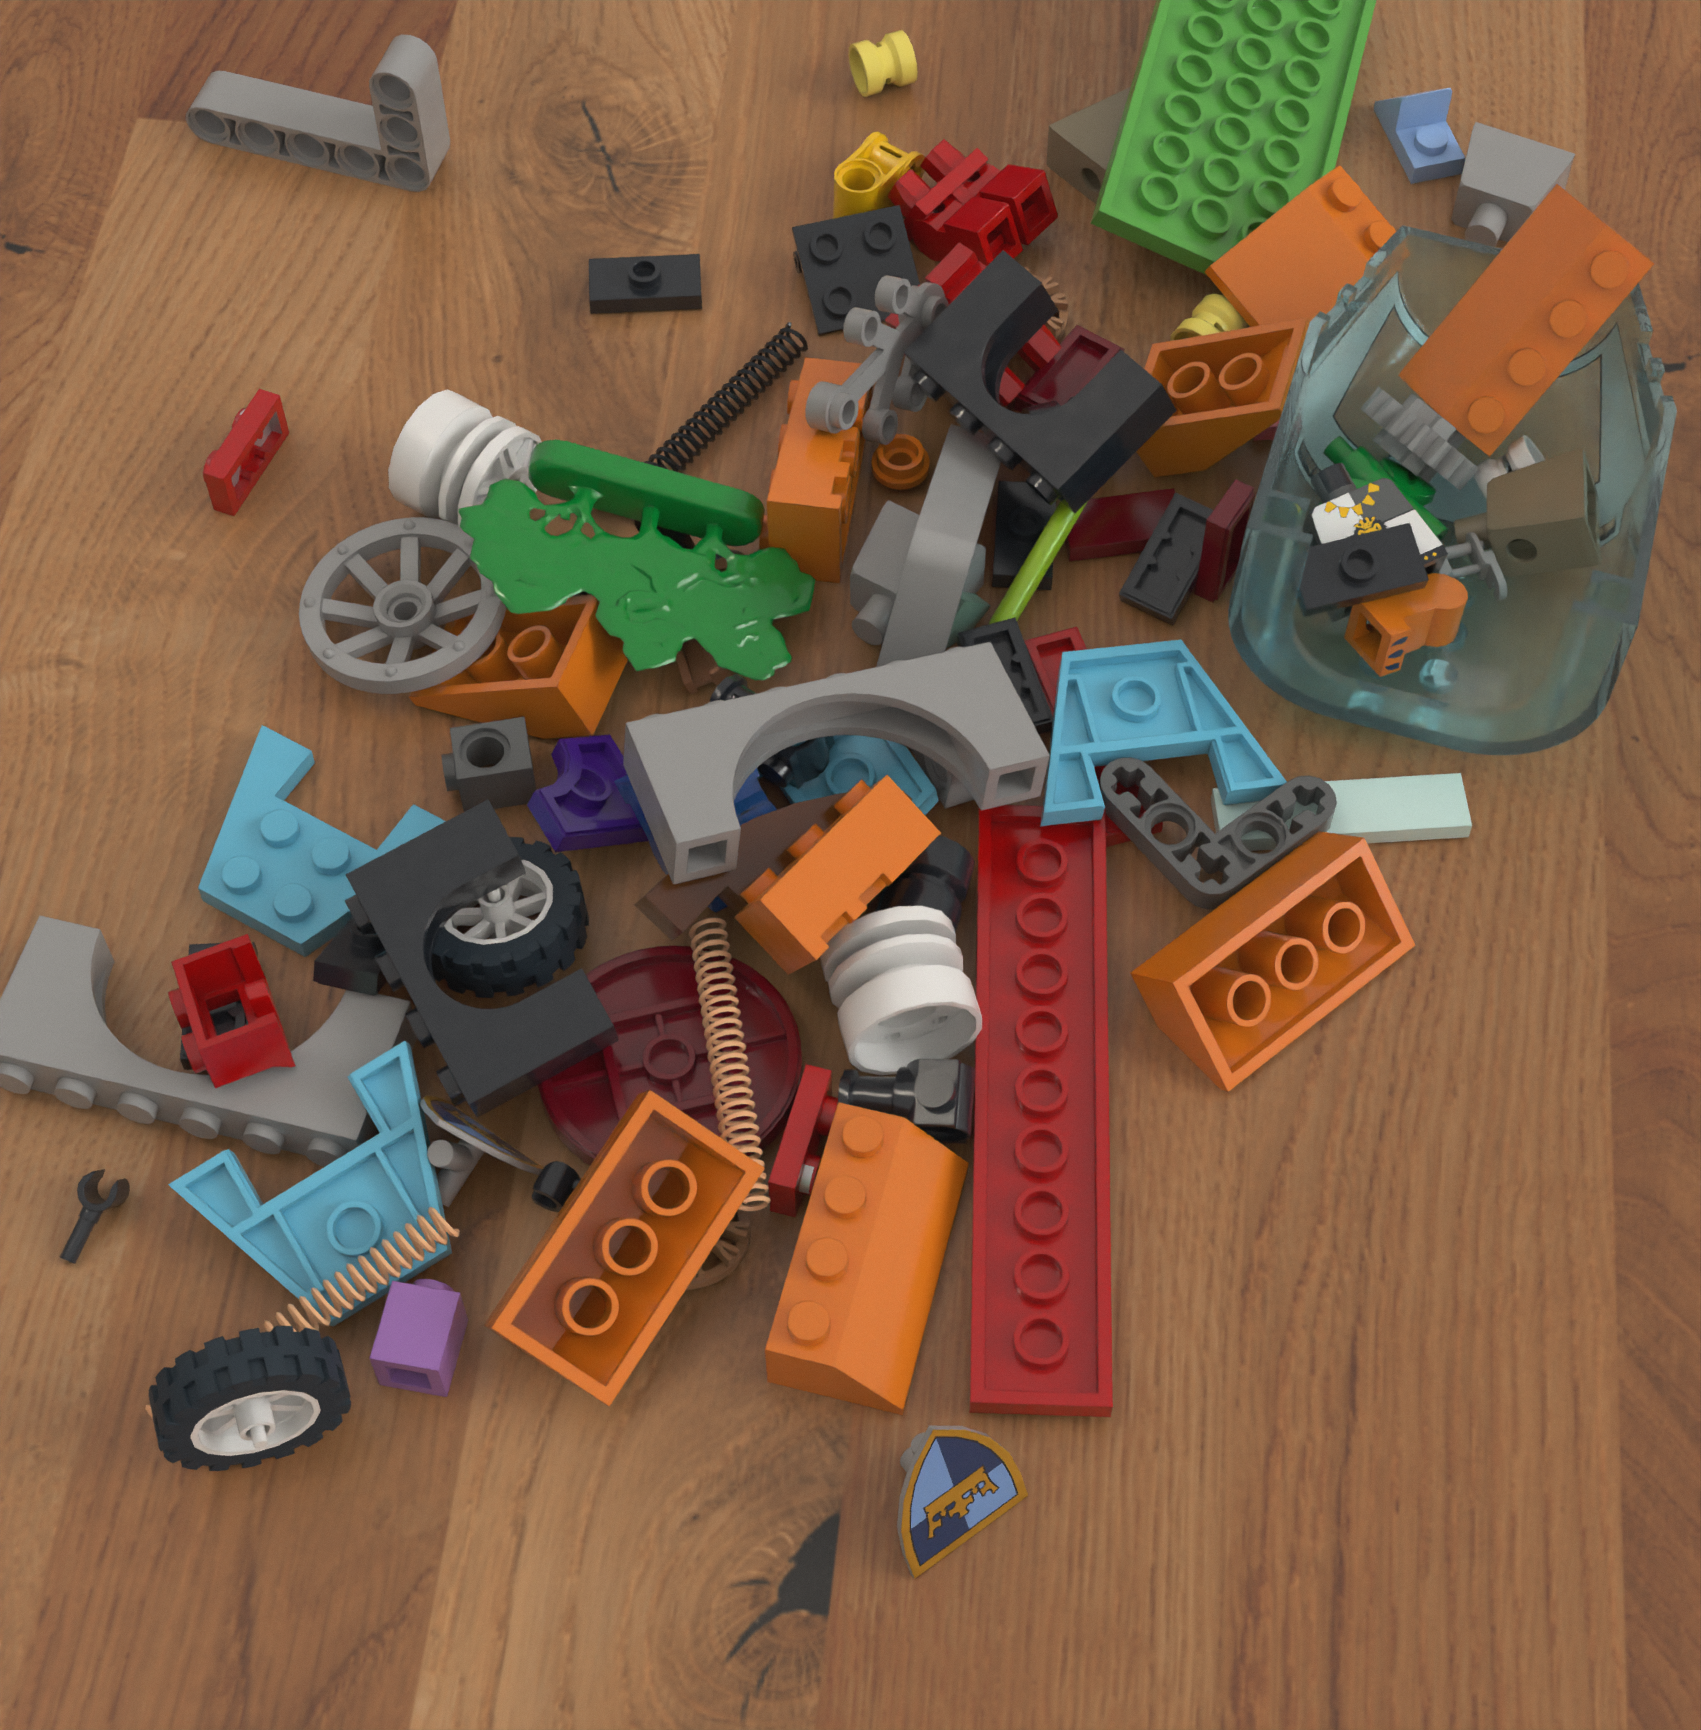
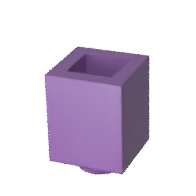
(419, 1337)

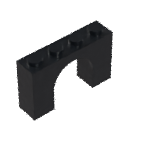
(1063, 449)
(487, 1051)

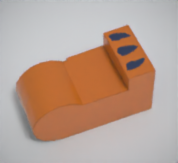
(1406, 622)

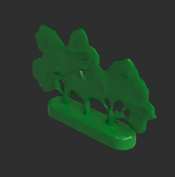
(645, 583)

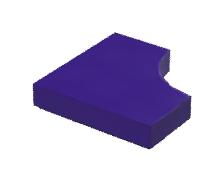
(584, 802)

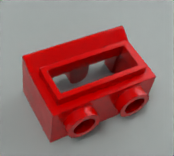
(217, 979)

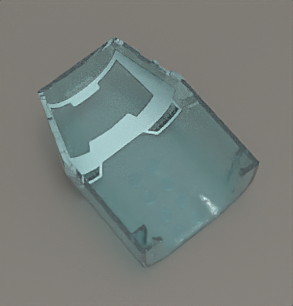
(1520, 666)

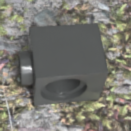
(488, 743)

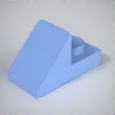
(1421, 134)

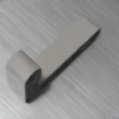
(388, 143)
(941, 548)

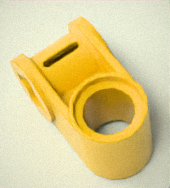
(870, 174)

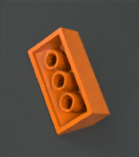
(1524, 319)
(1275, 957)
(624, 1247)
(866, 1261)

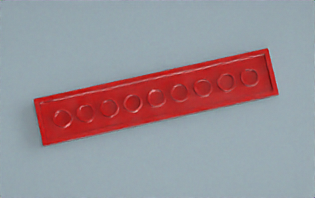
(1041, 1120)

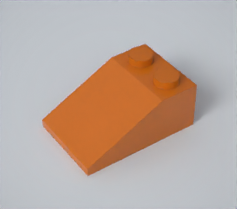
(1303, 253)
(1223, 392)
(540, 667)

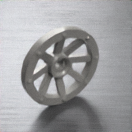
(402, 612)

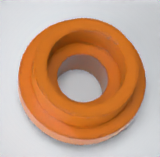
(903, 451)

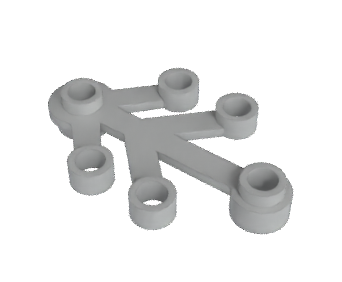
(836, 406)

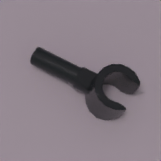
(554, 1185)
(92, 1210)

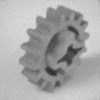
(1419, 438)

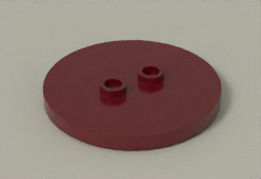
(664, 1050)

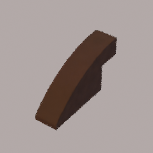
(761, 846)

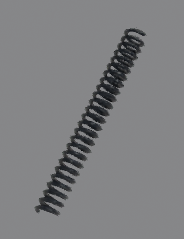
(732, 394)

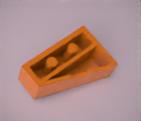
(835, 873)

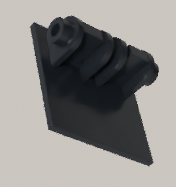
(847, 259)

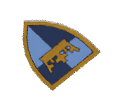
(461, 1158)
(952, 1491)

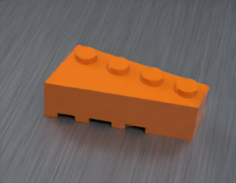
(815, 479)

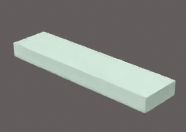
(1377, 810)

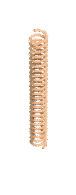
(709, 1028)
(372, 1275)

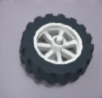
(518, 948)
(249, 1398)

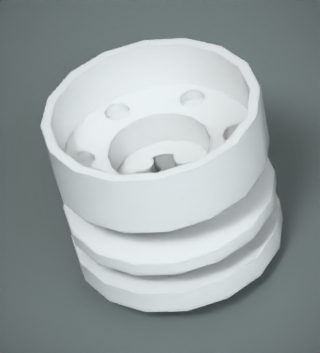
(454, 454)
(900, 989)

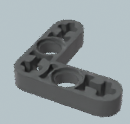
(1216, 850)

